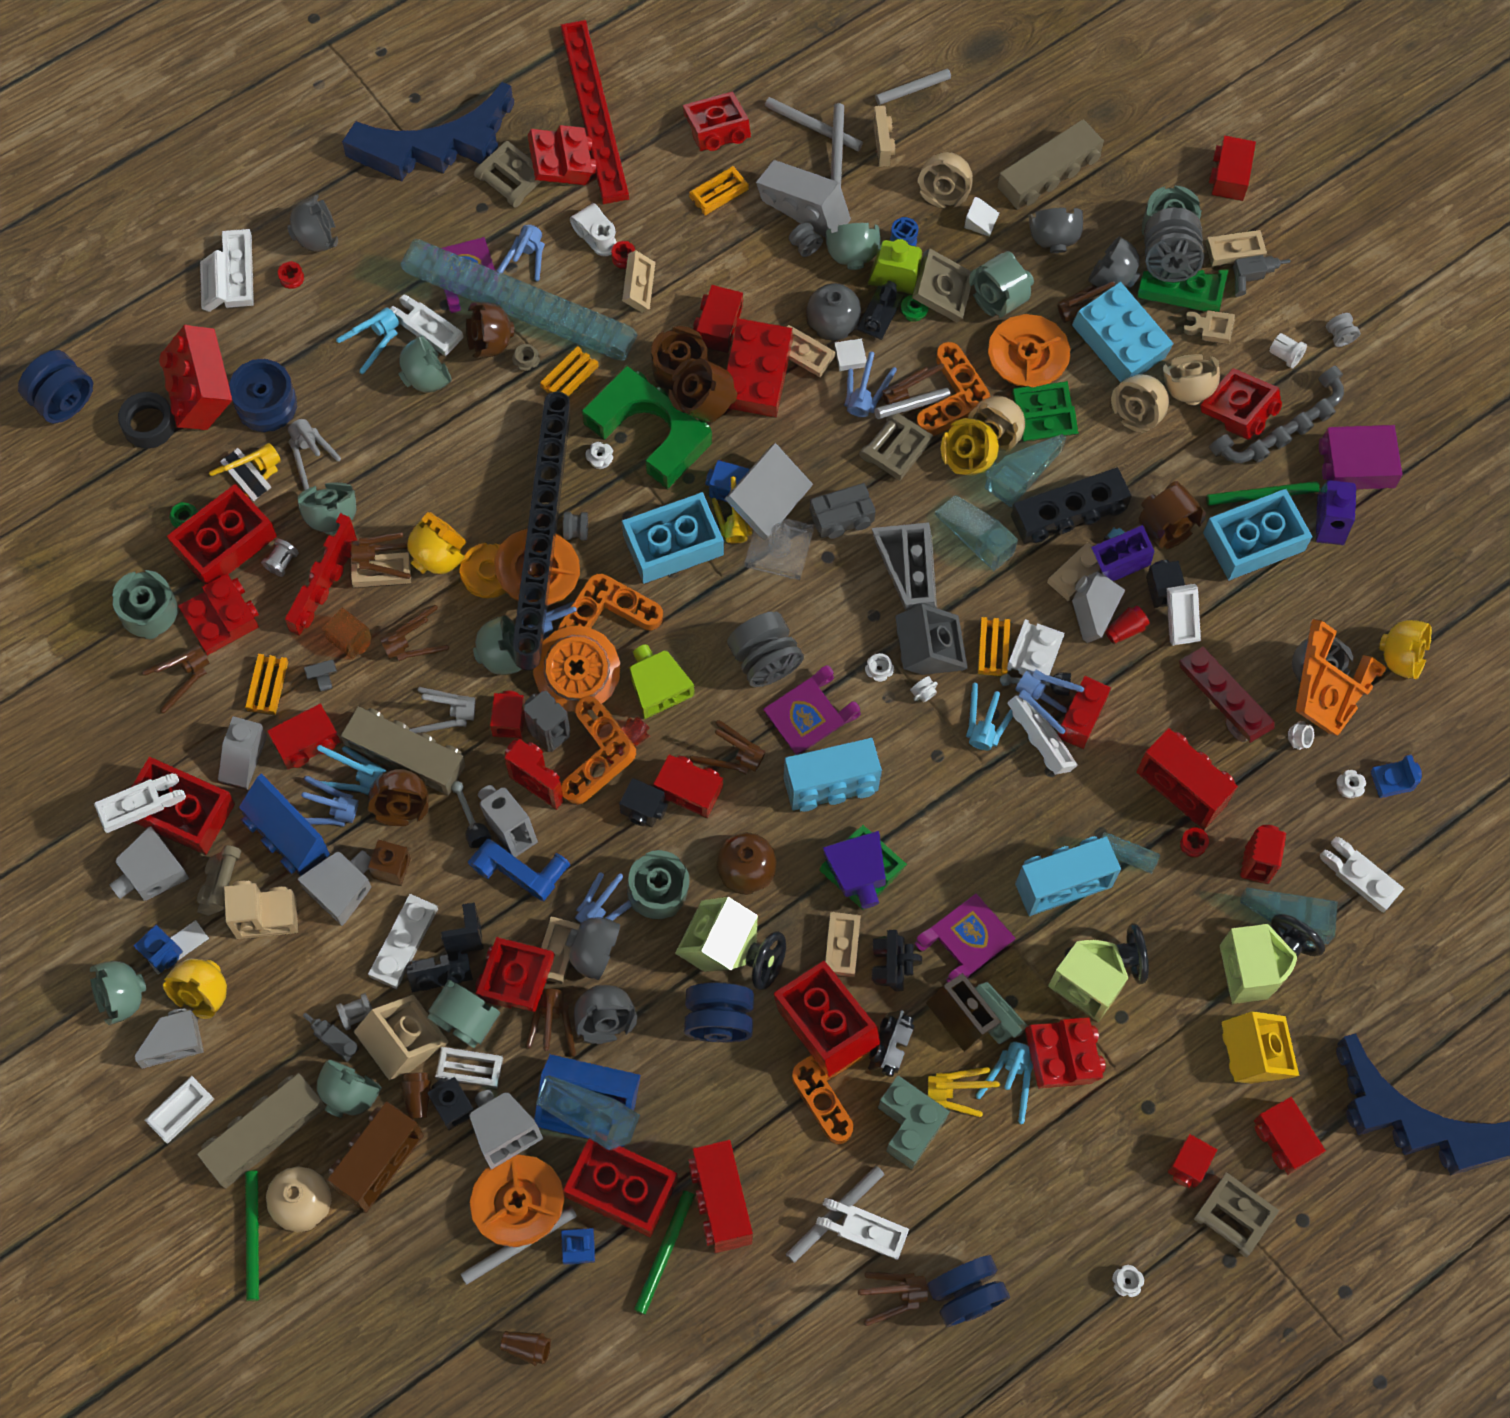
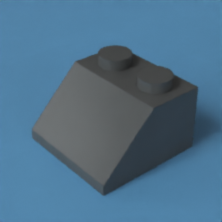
(930, 640)

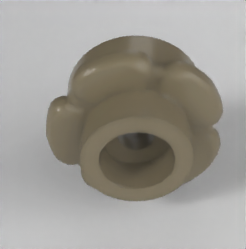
(523, 351)

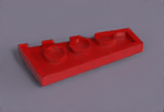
(322, 576)

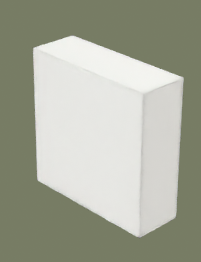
(850, 354)

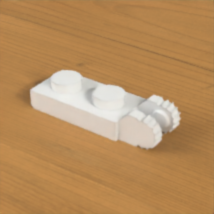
(427, 323)
(137, 802)
(1362, 875)
(866, 1229)

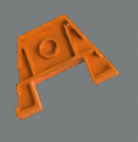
(1327, 693)

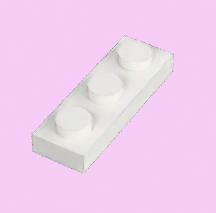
(238, 267)
(1043, 736)
(403, 941)

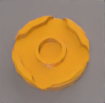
(478, 574)

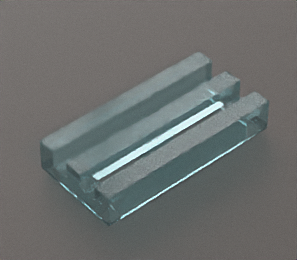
(1133, 854)

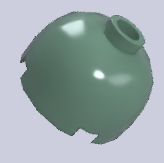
(853, 244)
(422, 367)
(323, 506)
(495, 646)
(117, 990)
(345, 1090)

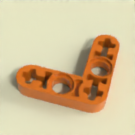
(963, 395)
(608, 600)
(609, 747)
(819, 1076)

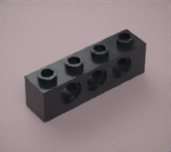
(1106, 485)

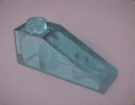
(1021, 469)
(979, 531)
(1314, 912)
(589, 1112)

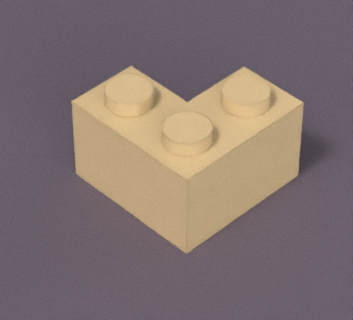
(260, 913)

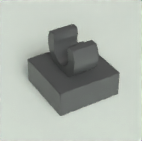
(321, 672)

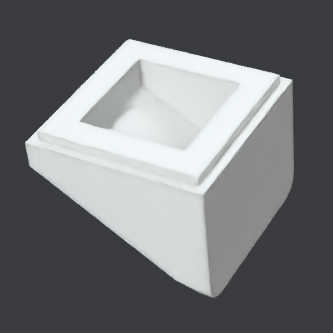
(981, 217)

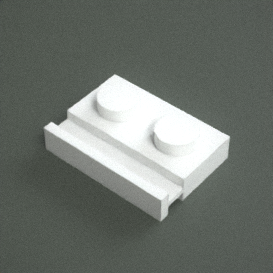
(1035, 649)

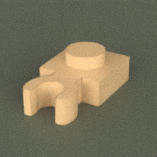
(1214, 328)

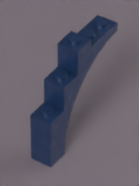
(434, 147)
(1380, 1105)

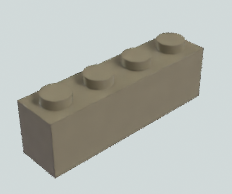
(1050, 164)
(402, 749)
(261, 1130)

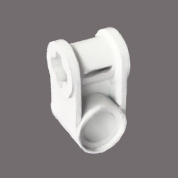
(594, 229)

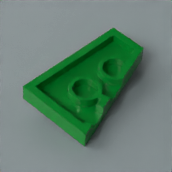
(1199, 292)

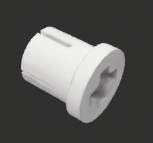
(1288, 350)

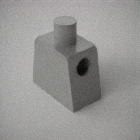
(507, 819)
(147, 867)
(338, 884)
(502, 1127)

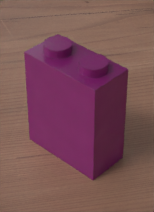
(1361, 456)

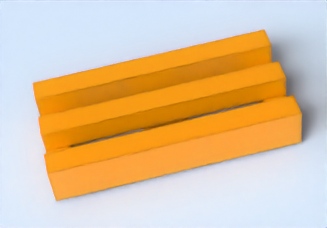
(722, 193)
(584, 358)
(444, 530)
(994, 624)
(271, 661)

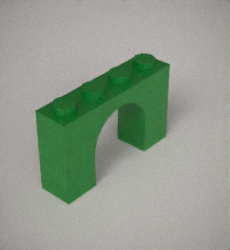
(633, 394)

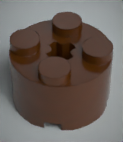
(672, 349)
(702, 389)
(1171, 515)

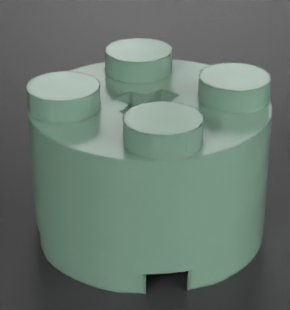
(1171, 197)
(1001, 284)
(144, 604)
(652, 901)
(464, 1012)

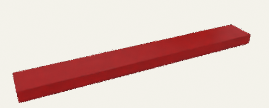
(594, 111)

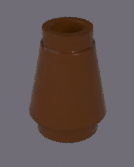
(415, 1094)
(527, 1346)

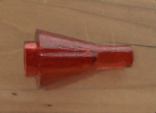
(636, 732)

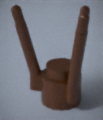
(1070, 306)
(899, 391)
(365, 548)
(396, 643)
(192, 661)
(749, 754)
(550, 1007)
(910, 1289)

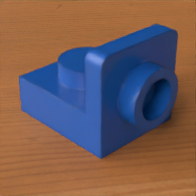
(1397, 777)
(159, 949)

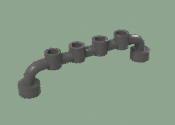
(1281, 435)

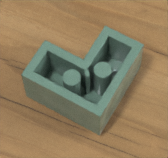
(919, 1120)

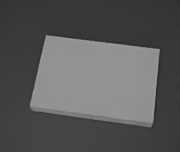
(769, 491)

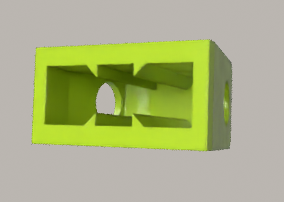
(896, 263)
(658, 681)

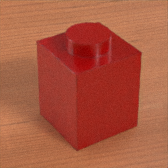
(507, 715)
(1192, 1162)

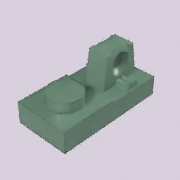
(1010, 1023)

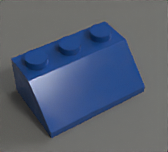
(282, 827)
(600, 1079)

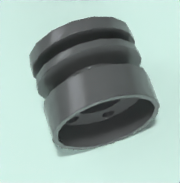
(1173, 244)
(765, 649)

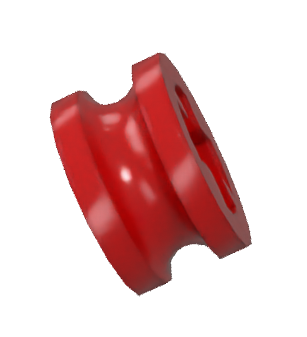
(621, 246)
(294, 282)
(1202, 838)

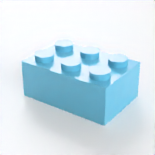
(1122, 333)
(1257, 534)
(673, 537)
(832, 775)
(1067, 875)

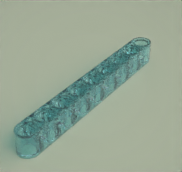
(519, 299)

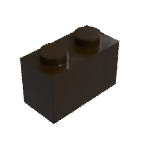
(963, 1012)

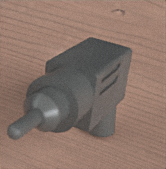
(1253, 269)
(333, 1038)

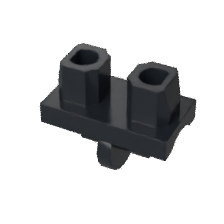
(899, 960)

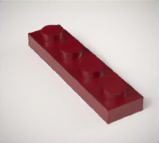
(1227, 694)

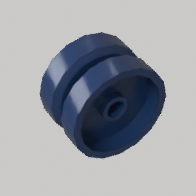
(55, 386)
(263, 395)
(719, 1012)
(966, 1287)

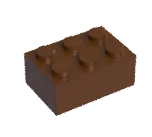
(375, 1156)

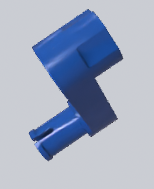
(492, 857)

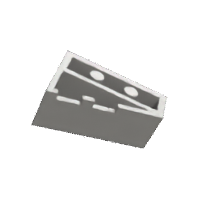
(804, 196)
(910, 562)

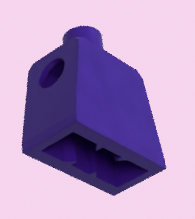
(1335, 503)
(1124, 553)
(858, 867)

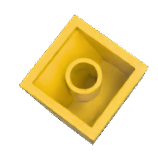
(1259, 1048)

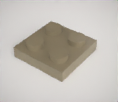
(942, 285)

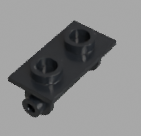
(880, 310)
(426, 975)
(894, 1030)

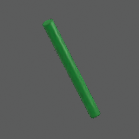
(1254, 494)
(252, 1236)
(664, 1252)

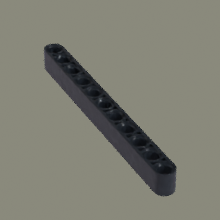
(551, 443)

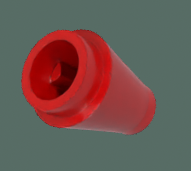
(1128, 624)

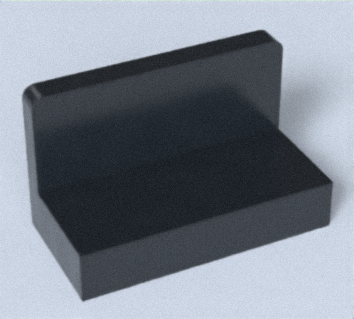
(465, 938)

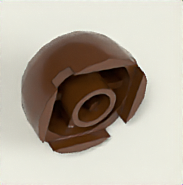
(488, 329)
(398, 798)
(746, 863)

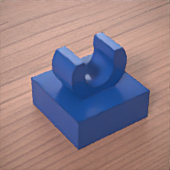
(578, 1246)

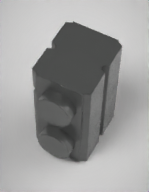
(842, 511)
(546, 720)

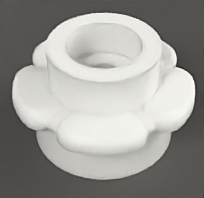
(596, 461)
(879, 660)
(924, 689)
(1301, 735)
(1346, 789)
(1131, 1273)

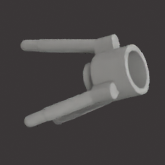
(305, 436)
(461, 707)

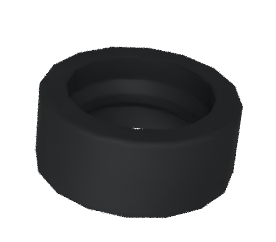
(145, 401)

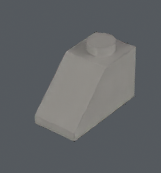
(1095, 604)
(241, 752)
(171, 1039)

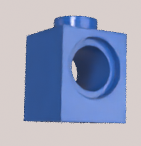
(719, 479)

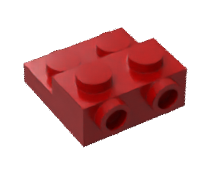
(717, 121)
(562, 155)
(1243, 403)
(220, 614)
(528, 769)
(514, 974)
(1065, 1053)

